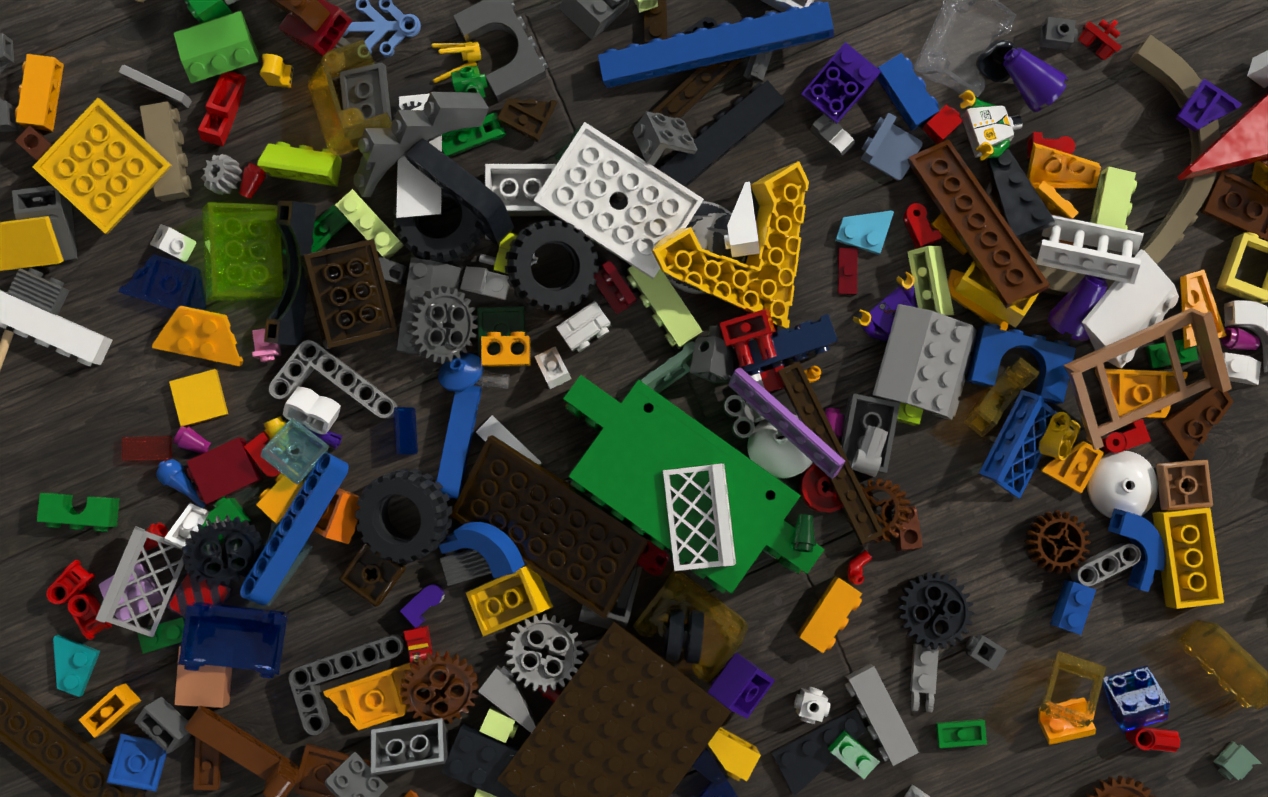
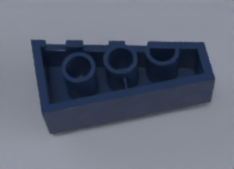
(794, 344)

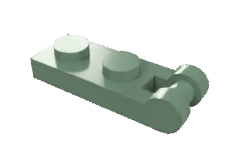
(671, 370)

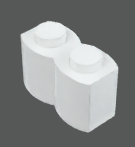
(311, 410)

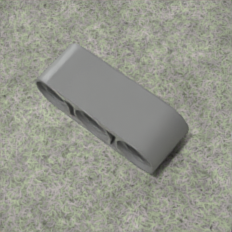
(1116, 564)

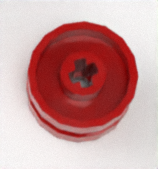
(811, 490)

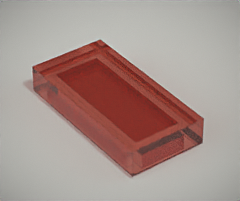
(146, 448)

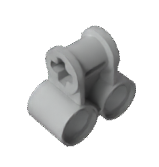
(745, 414)

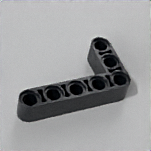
(464, 188)

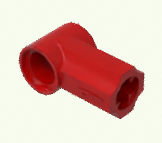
(1154, 739)

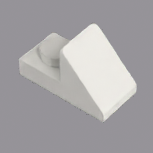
(484, 282)
(552, 367)
(187, 522)

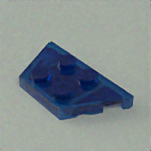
(167, 284)

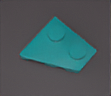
(73, 664)

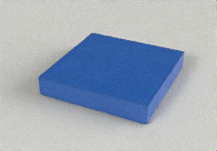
(137, 763)

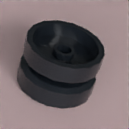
(684, 635)

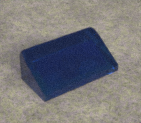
(405, 430)

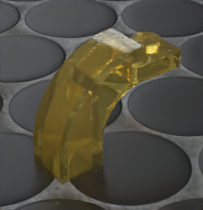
(998, 397)

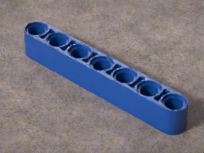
(294, 529)

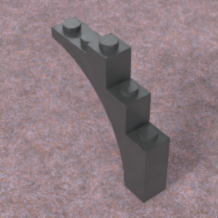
(440, 115)

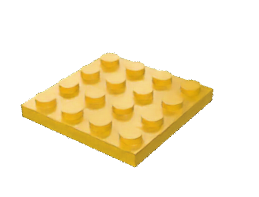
(102, 166)

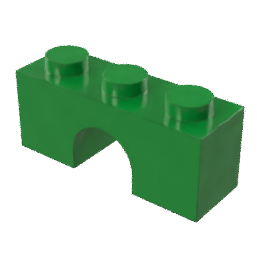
(58, 509)

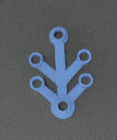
(382, 26)

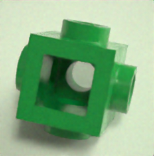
(469, 80)

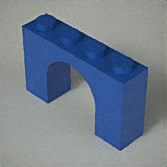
(994, 343)

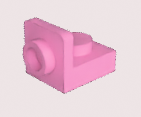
(264, 350)

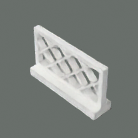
(721, 514)

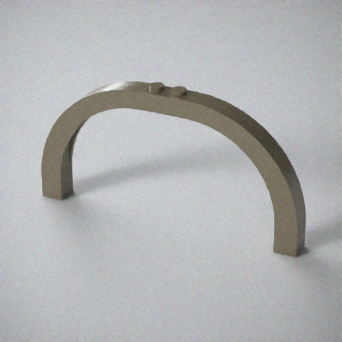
(1181, 82)

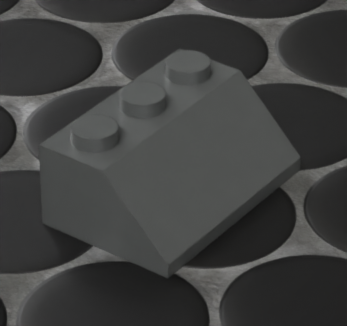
(409, 746)

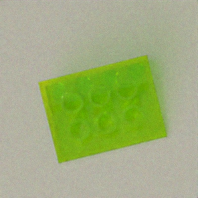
(242, 251)

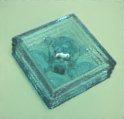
(290, 437)

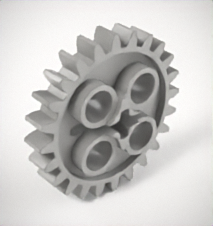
(549, 632)

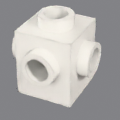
(805, 699)

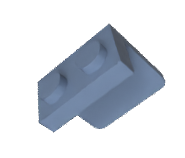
(890, 148)

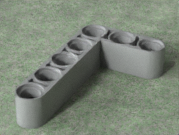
(337, 375)

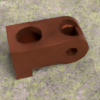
(33, 142)
(911, 537)

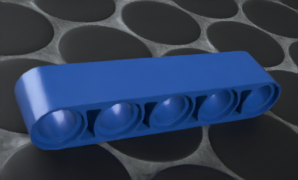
(458, 440)

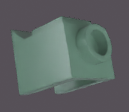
(1235, 761)

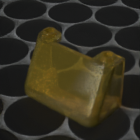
(722, 626)

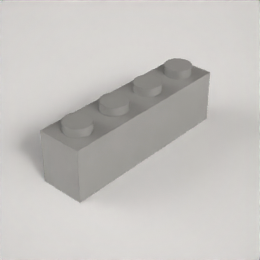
(881, 714)

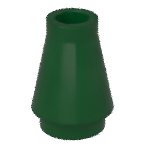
(804, 535)

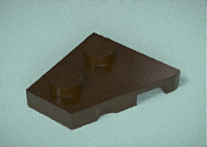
(527, 116)

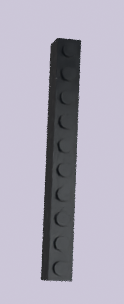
(722, 136)

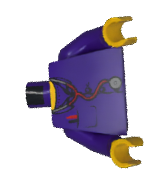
(880, 319)

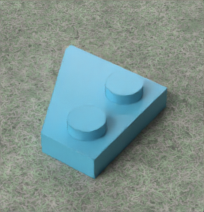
(865, 231)

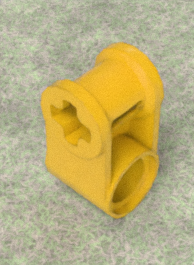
(1059, 439)

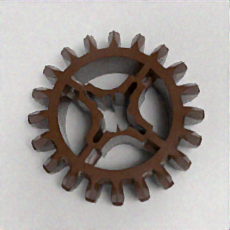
(896, 500)
(1054, 550)

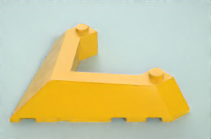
(767, 276)

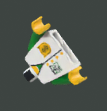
(988, 126)

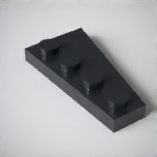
(1019, 200)

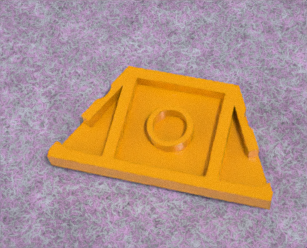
(199, 335)
(1139, 387)
(371, 698)

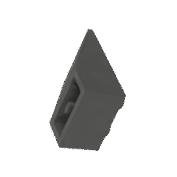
(593, 15)
(49, 202)

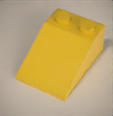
(508, 600)
(734, 754)

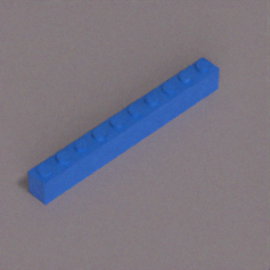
(716, 44)

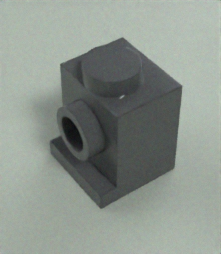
(993, 652)

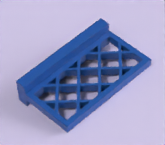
(1011, 443)

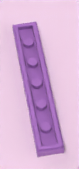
(786, 423)

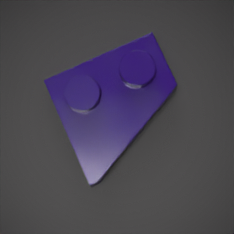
(1206, 106)

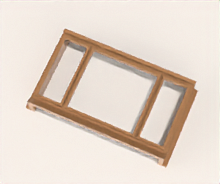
(1210, 355)

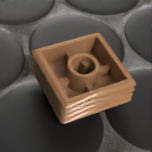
(1195, 495)

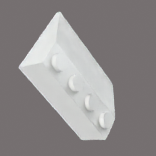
(1131, 307)

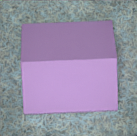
(133, 591)

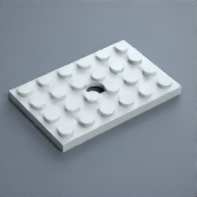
(596, 169)

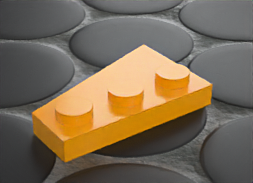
(1061, 169)
(1198, 295)

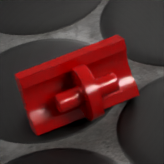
(1108, 45)

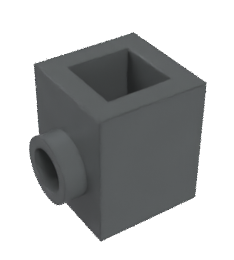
(1058, 33)

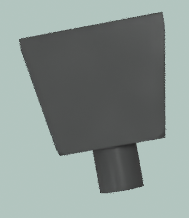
(712, 357)

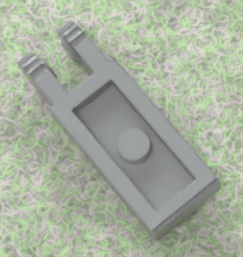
(923, 676)

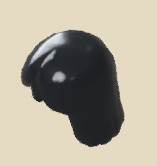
(990, 68)

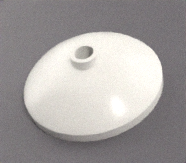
(776, 456)
(1109, 479)

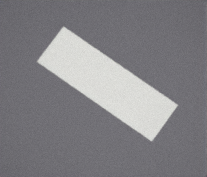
(415, 191)

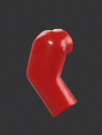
(855, 567)

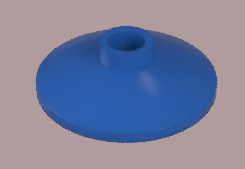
(461, 372)

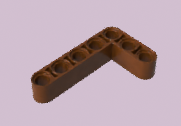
(246, 750)

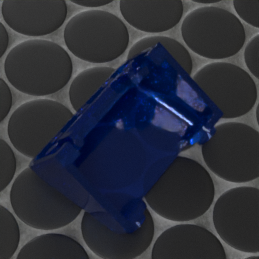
(233, 638)

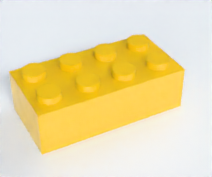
(1191, 558)

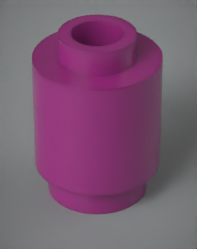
(836, 421)

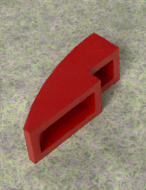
(222, 108)

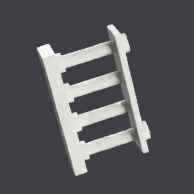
(1089, 261)

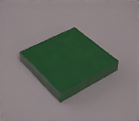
(501, 320)

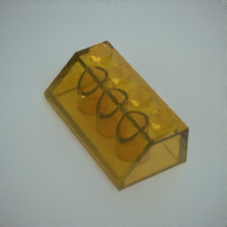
(1229, 662)

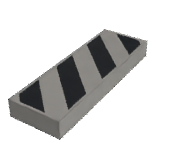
(155, 86)

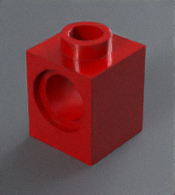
(942, 124)

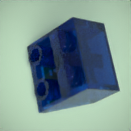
(1136, 698)

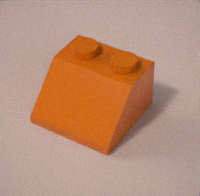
(339, 517)

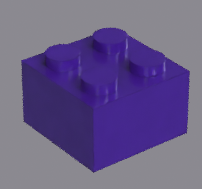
(741, 685)

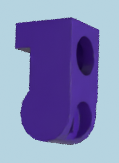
(421, 603)

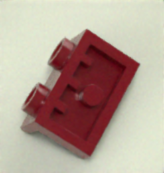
(614, 288)

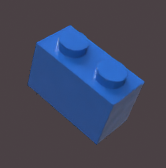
(1073, 607)

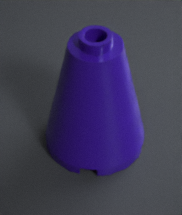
(1034, 78)
(1076, 305)

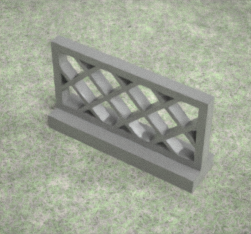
(122, 576)

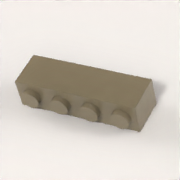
(163, 134)

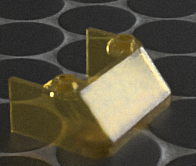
(345, 127)

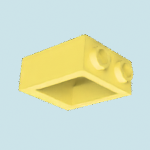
(1237, 287)

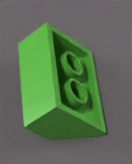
(216, 47)

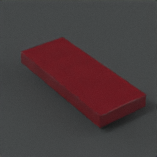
(847, 271)

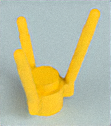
(469, 51)

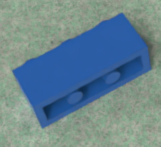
(907, 91)

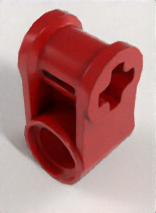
(73, 580)
(86, 618)

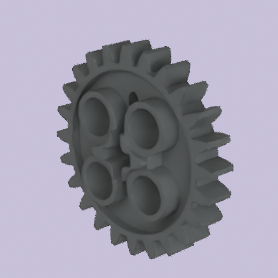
(442, 324)

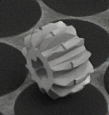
(221, 174)

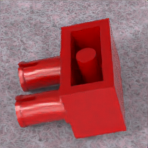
(754, 326)

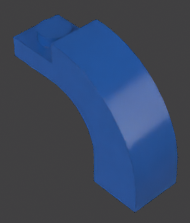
(1147, 539)
(490, 542)

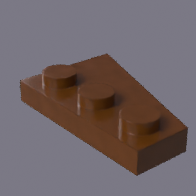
(1194, 420)

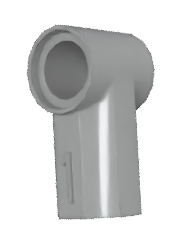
(868, 457)

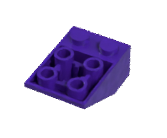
(841, 83)

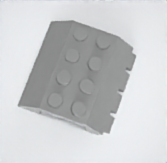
(926, 360)

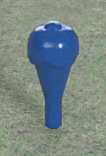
(172, 474)

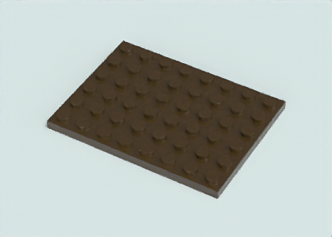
(617, 728)

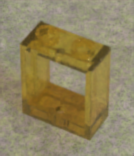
(1080, 668)

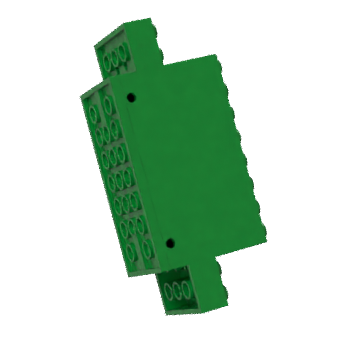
(627, 474)

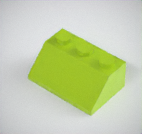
(301, 164)

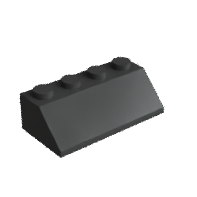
(423, 276)

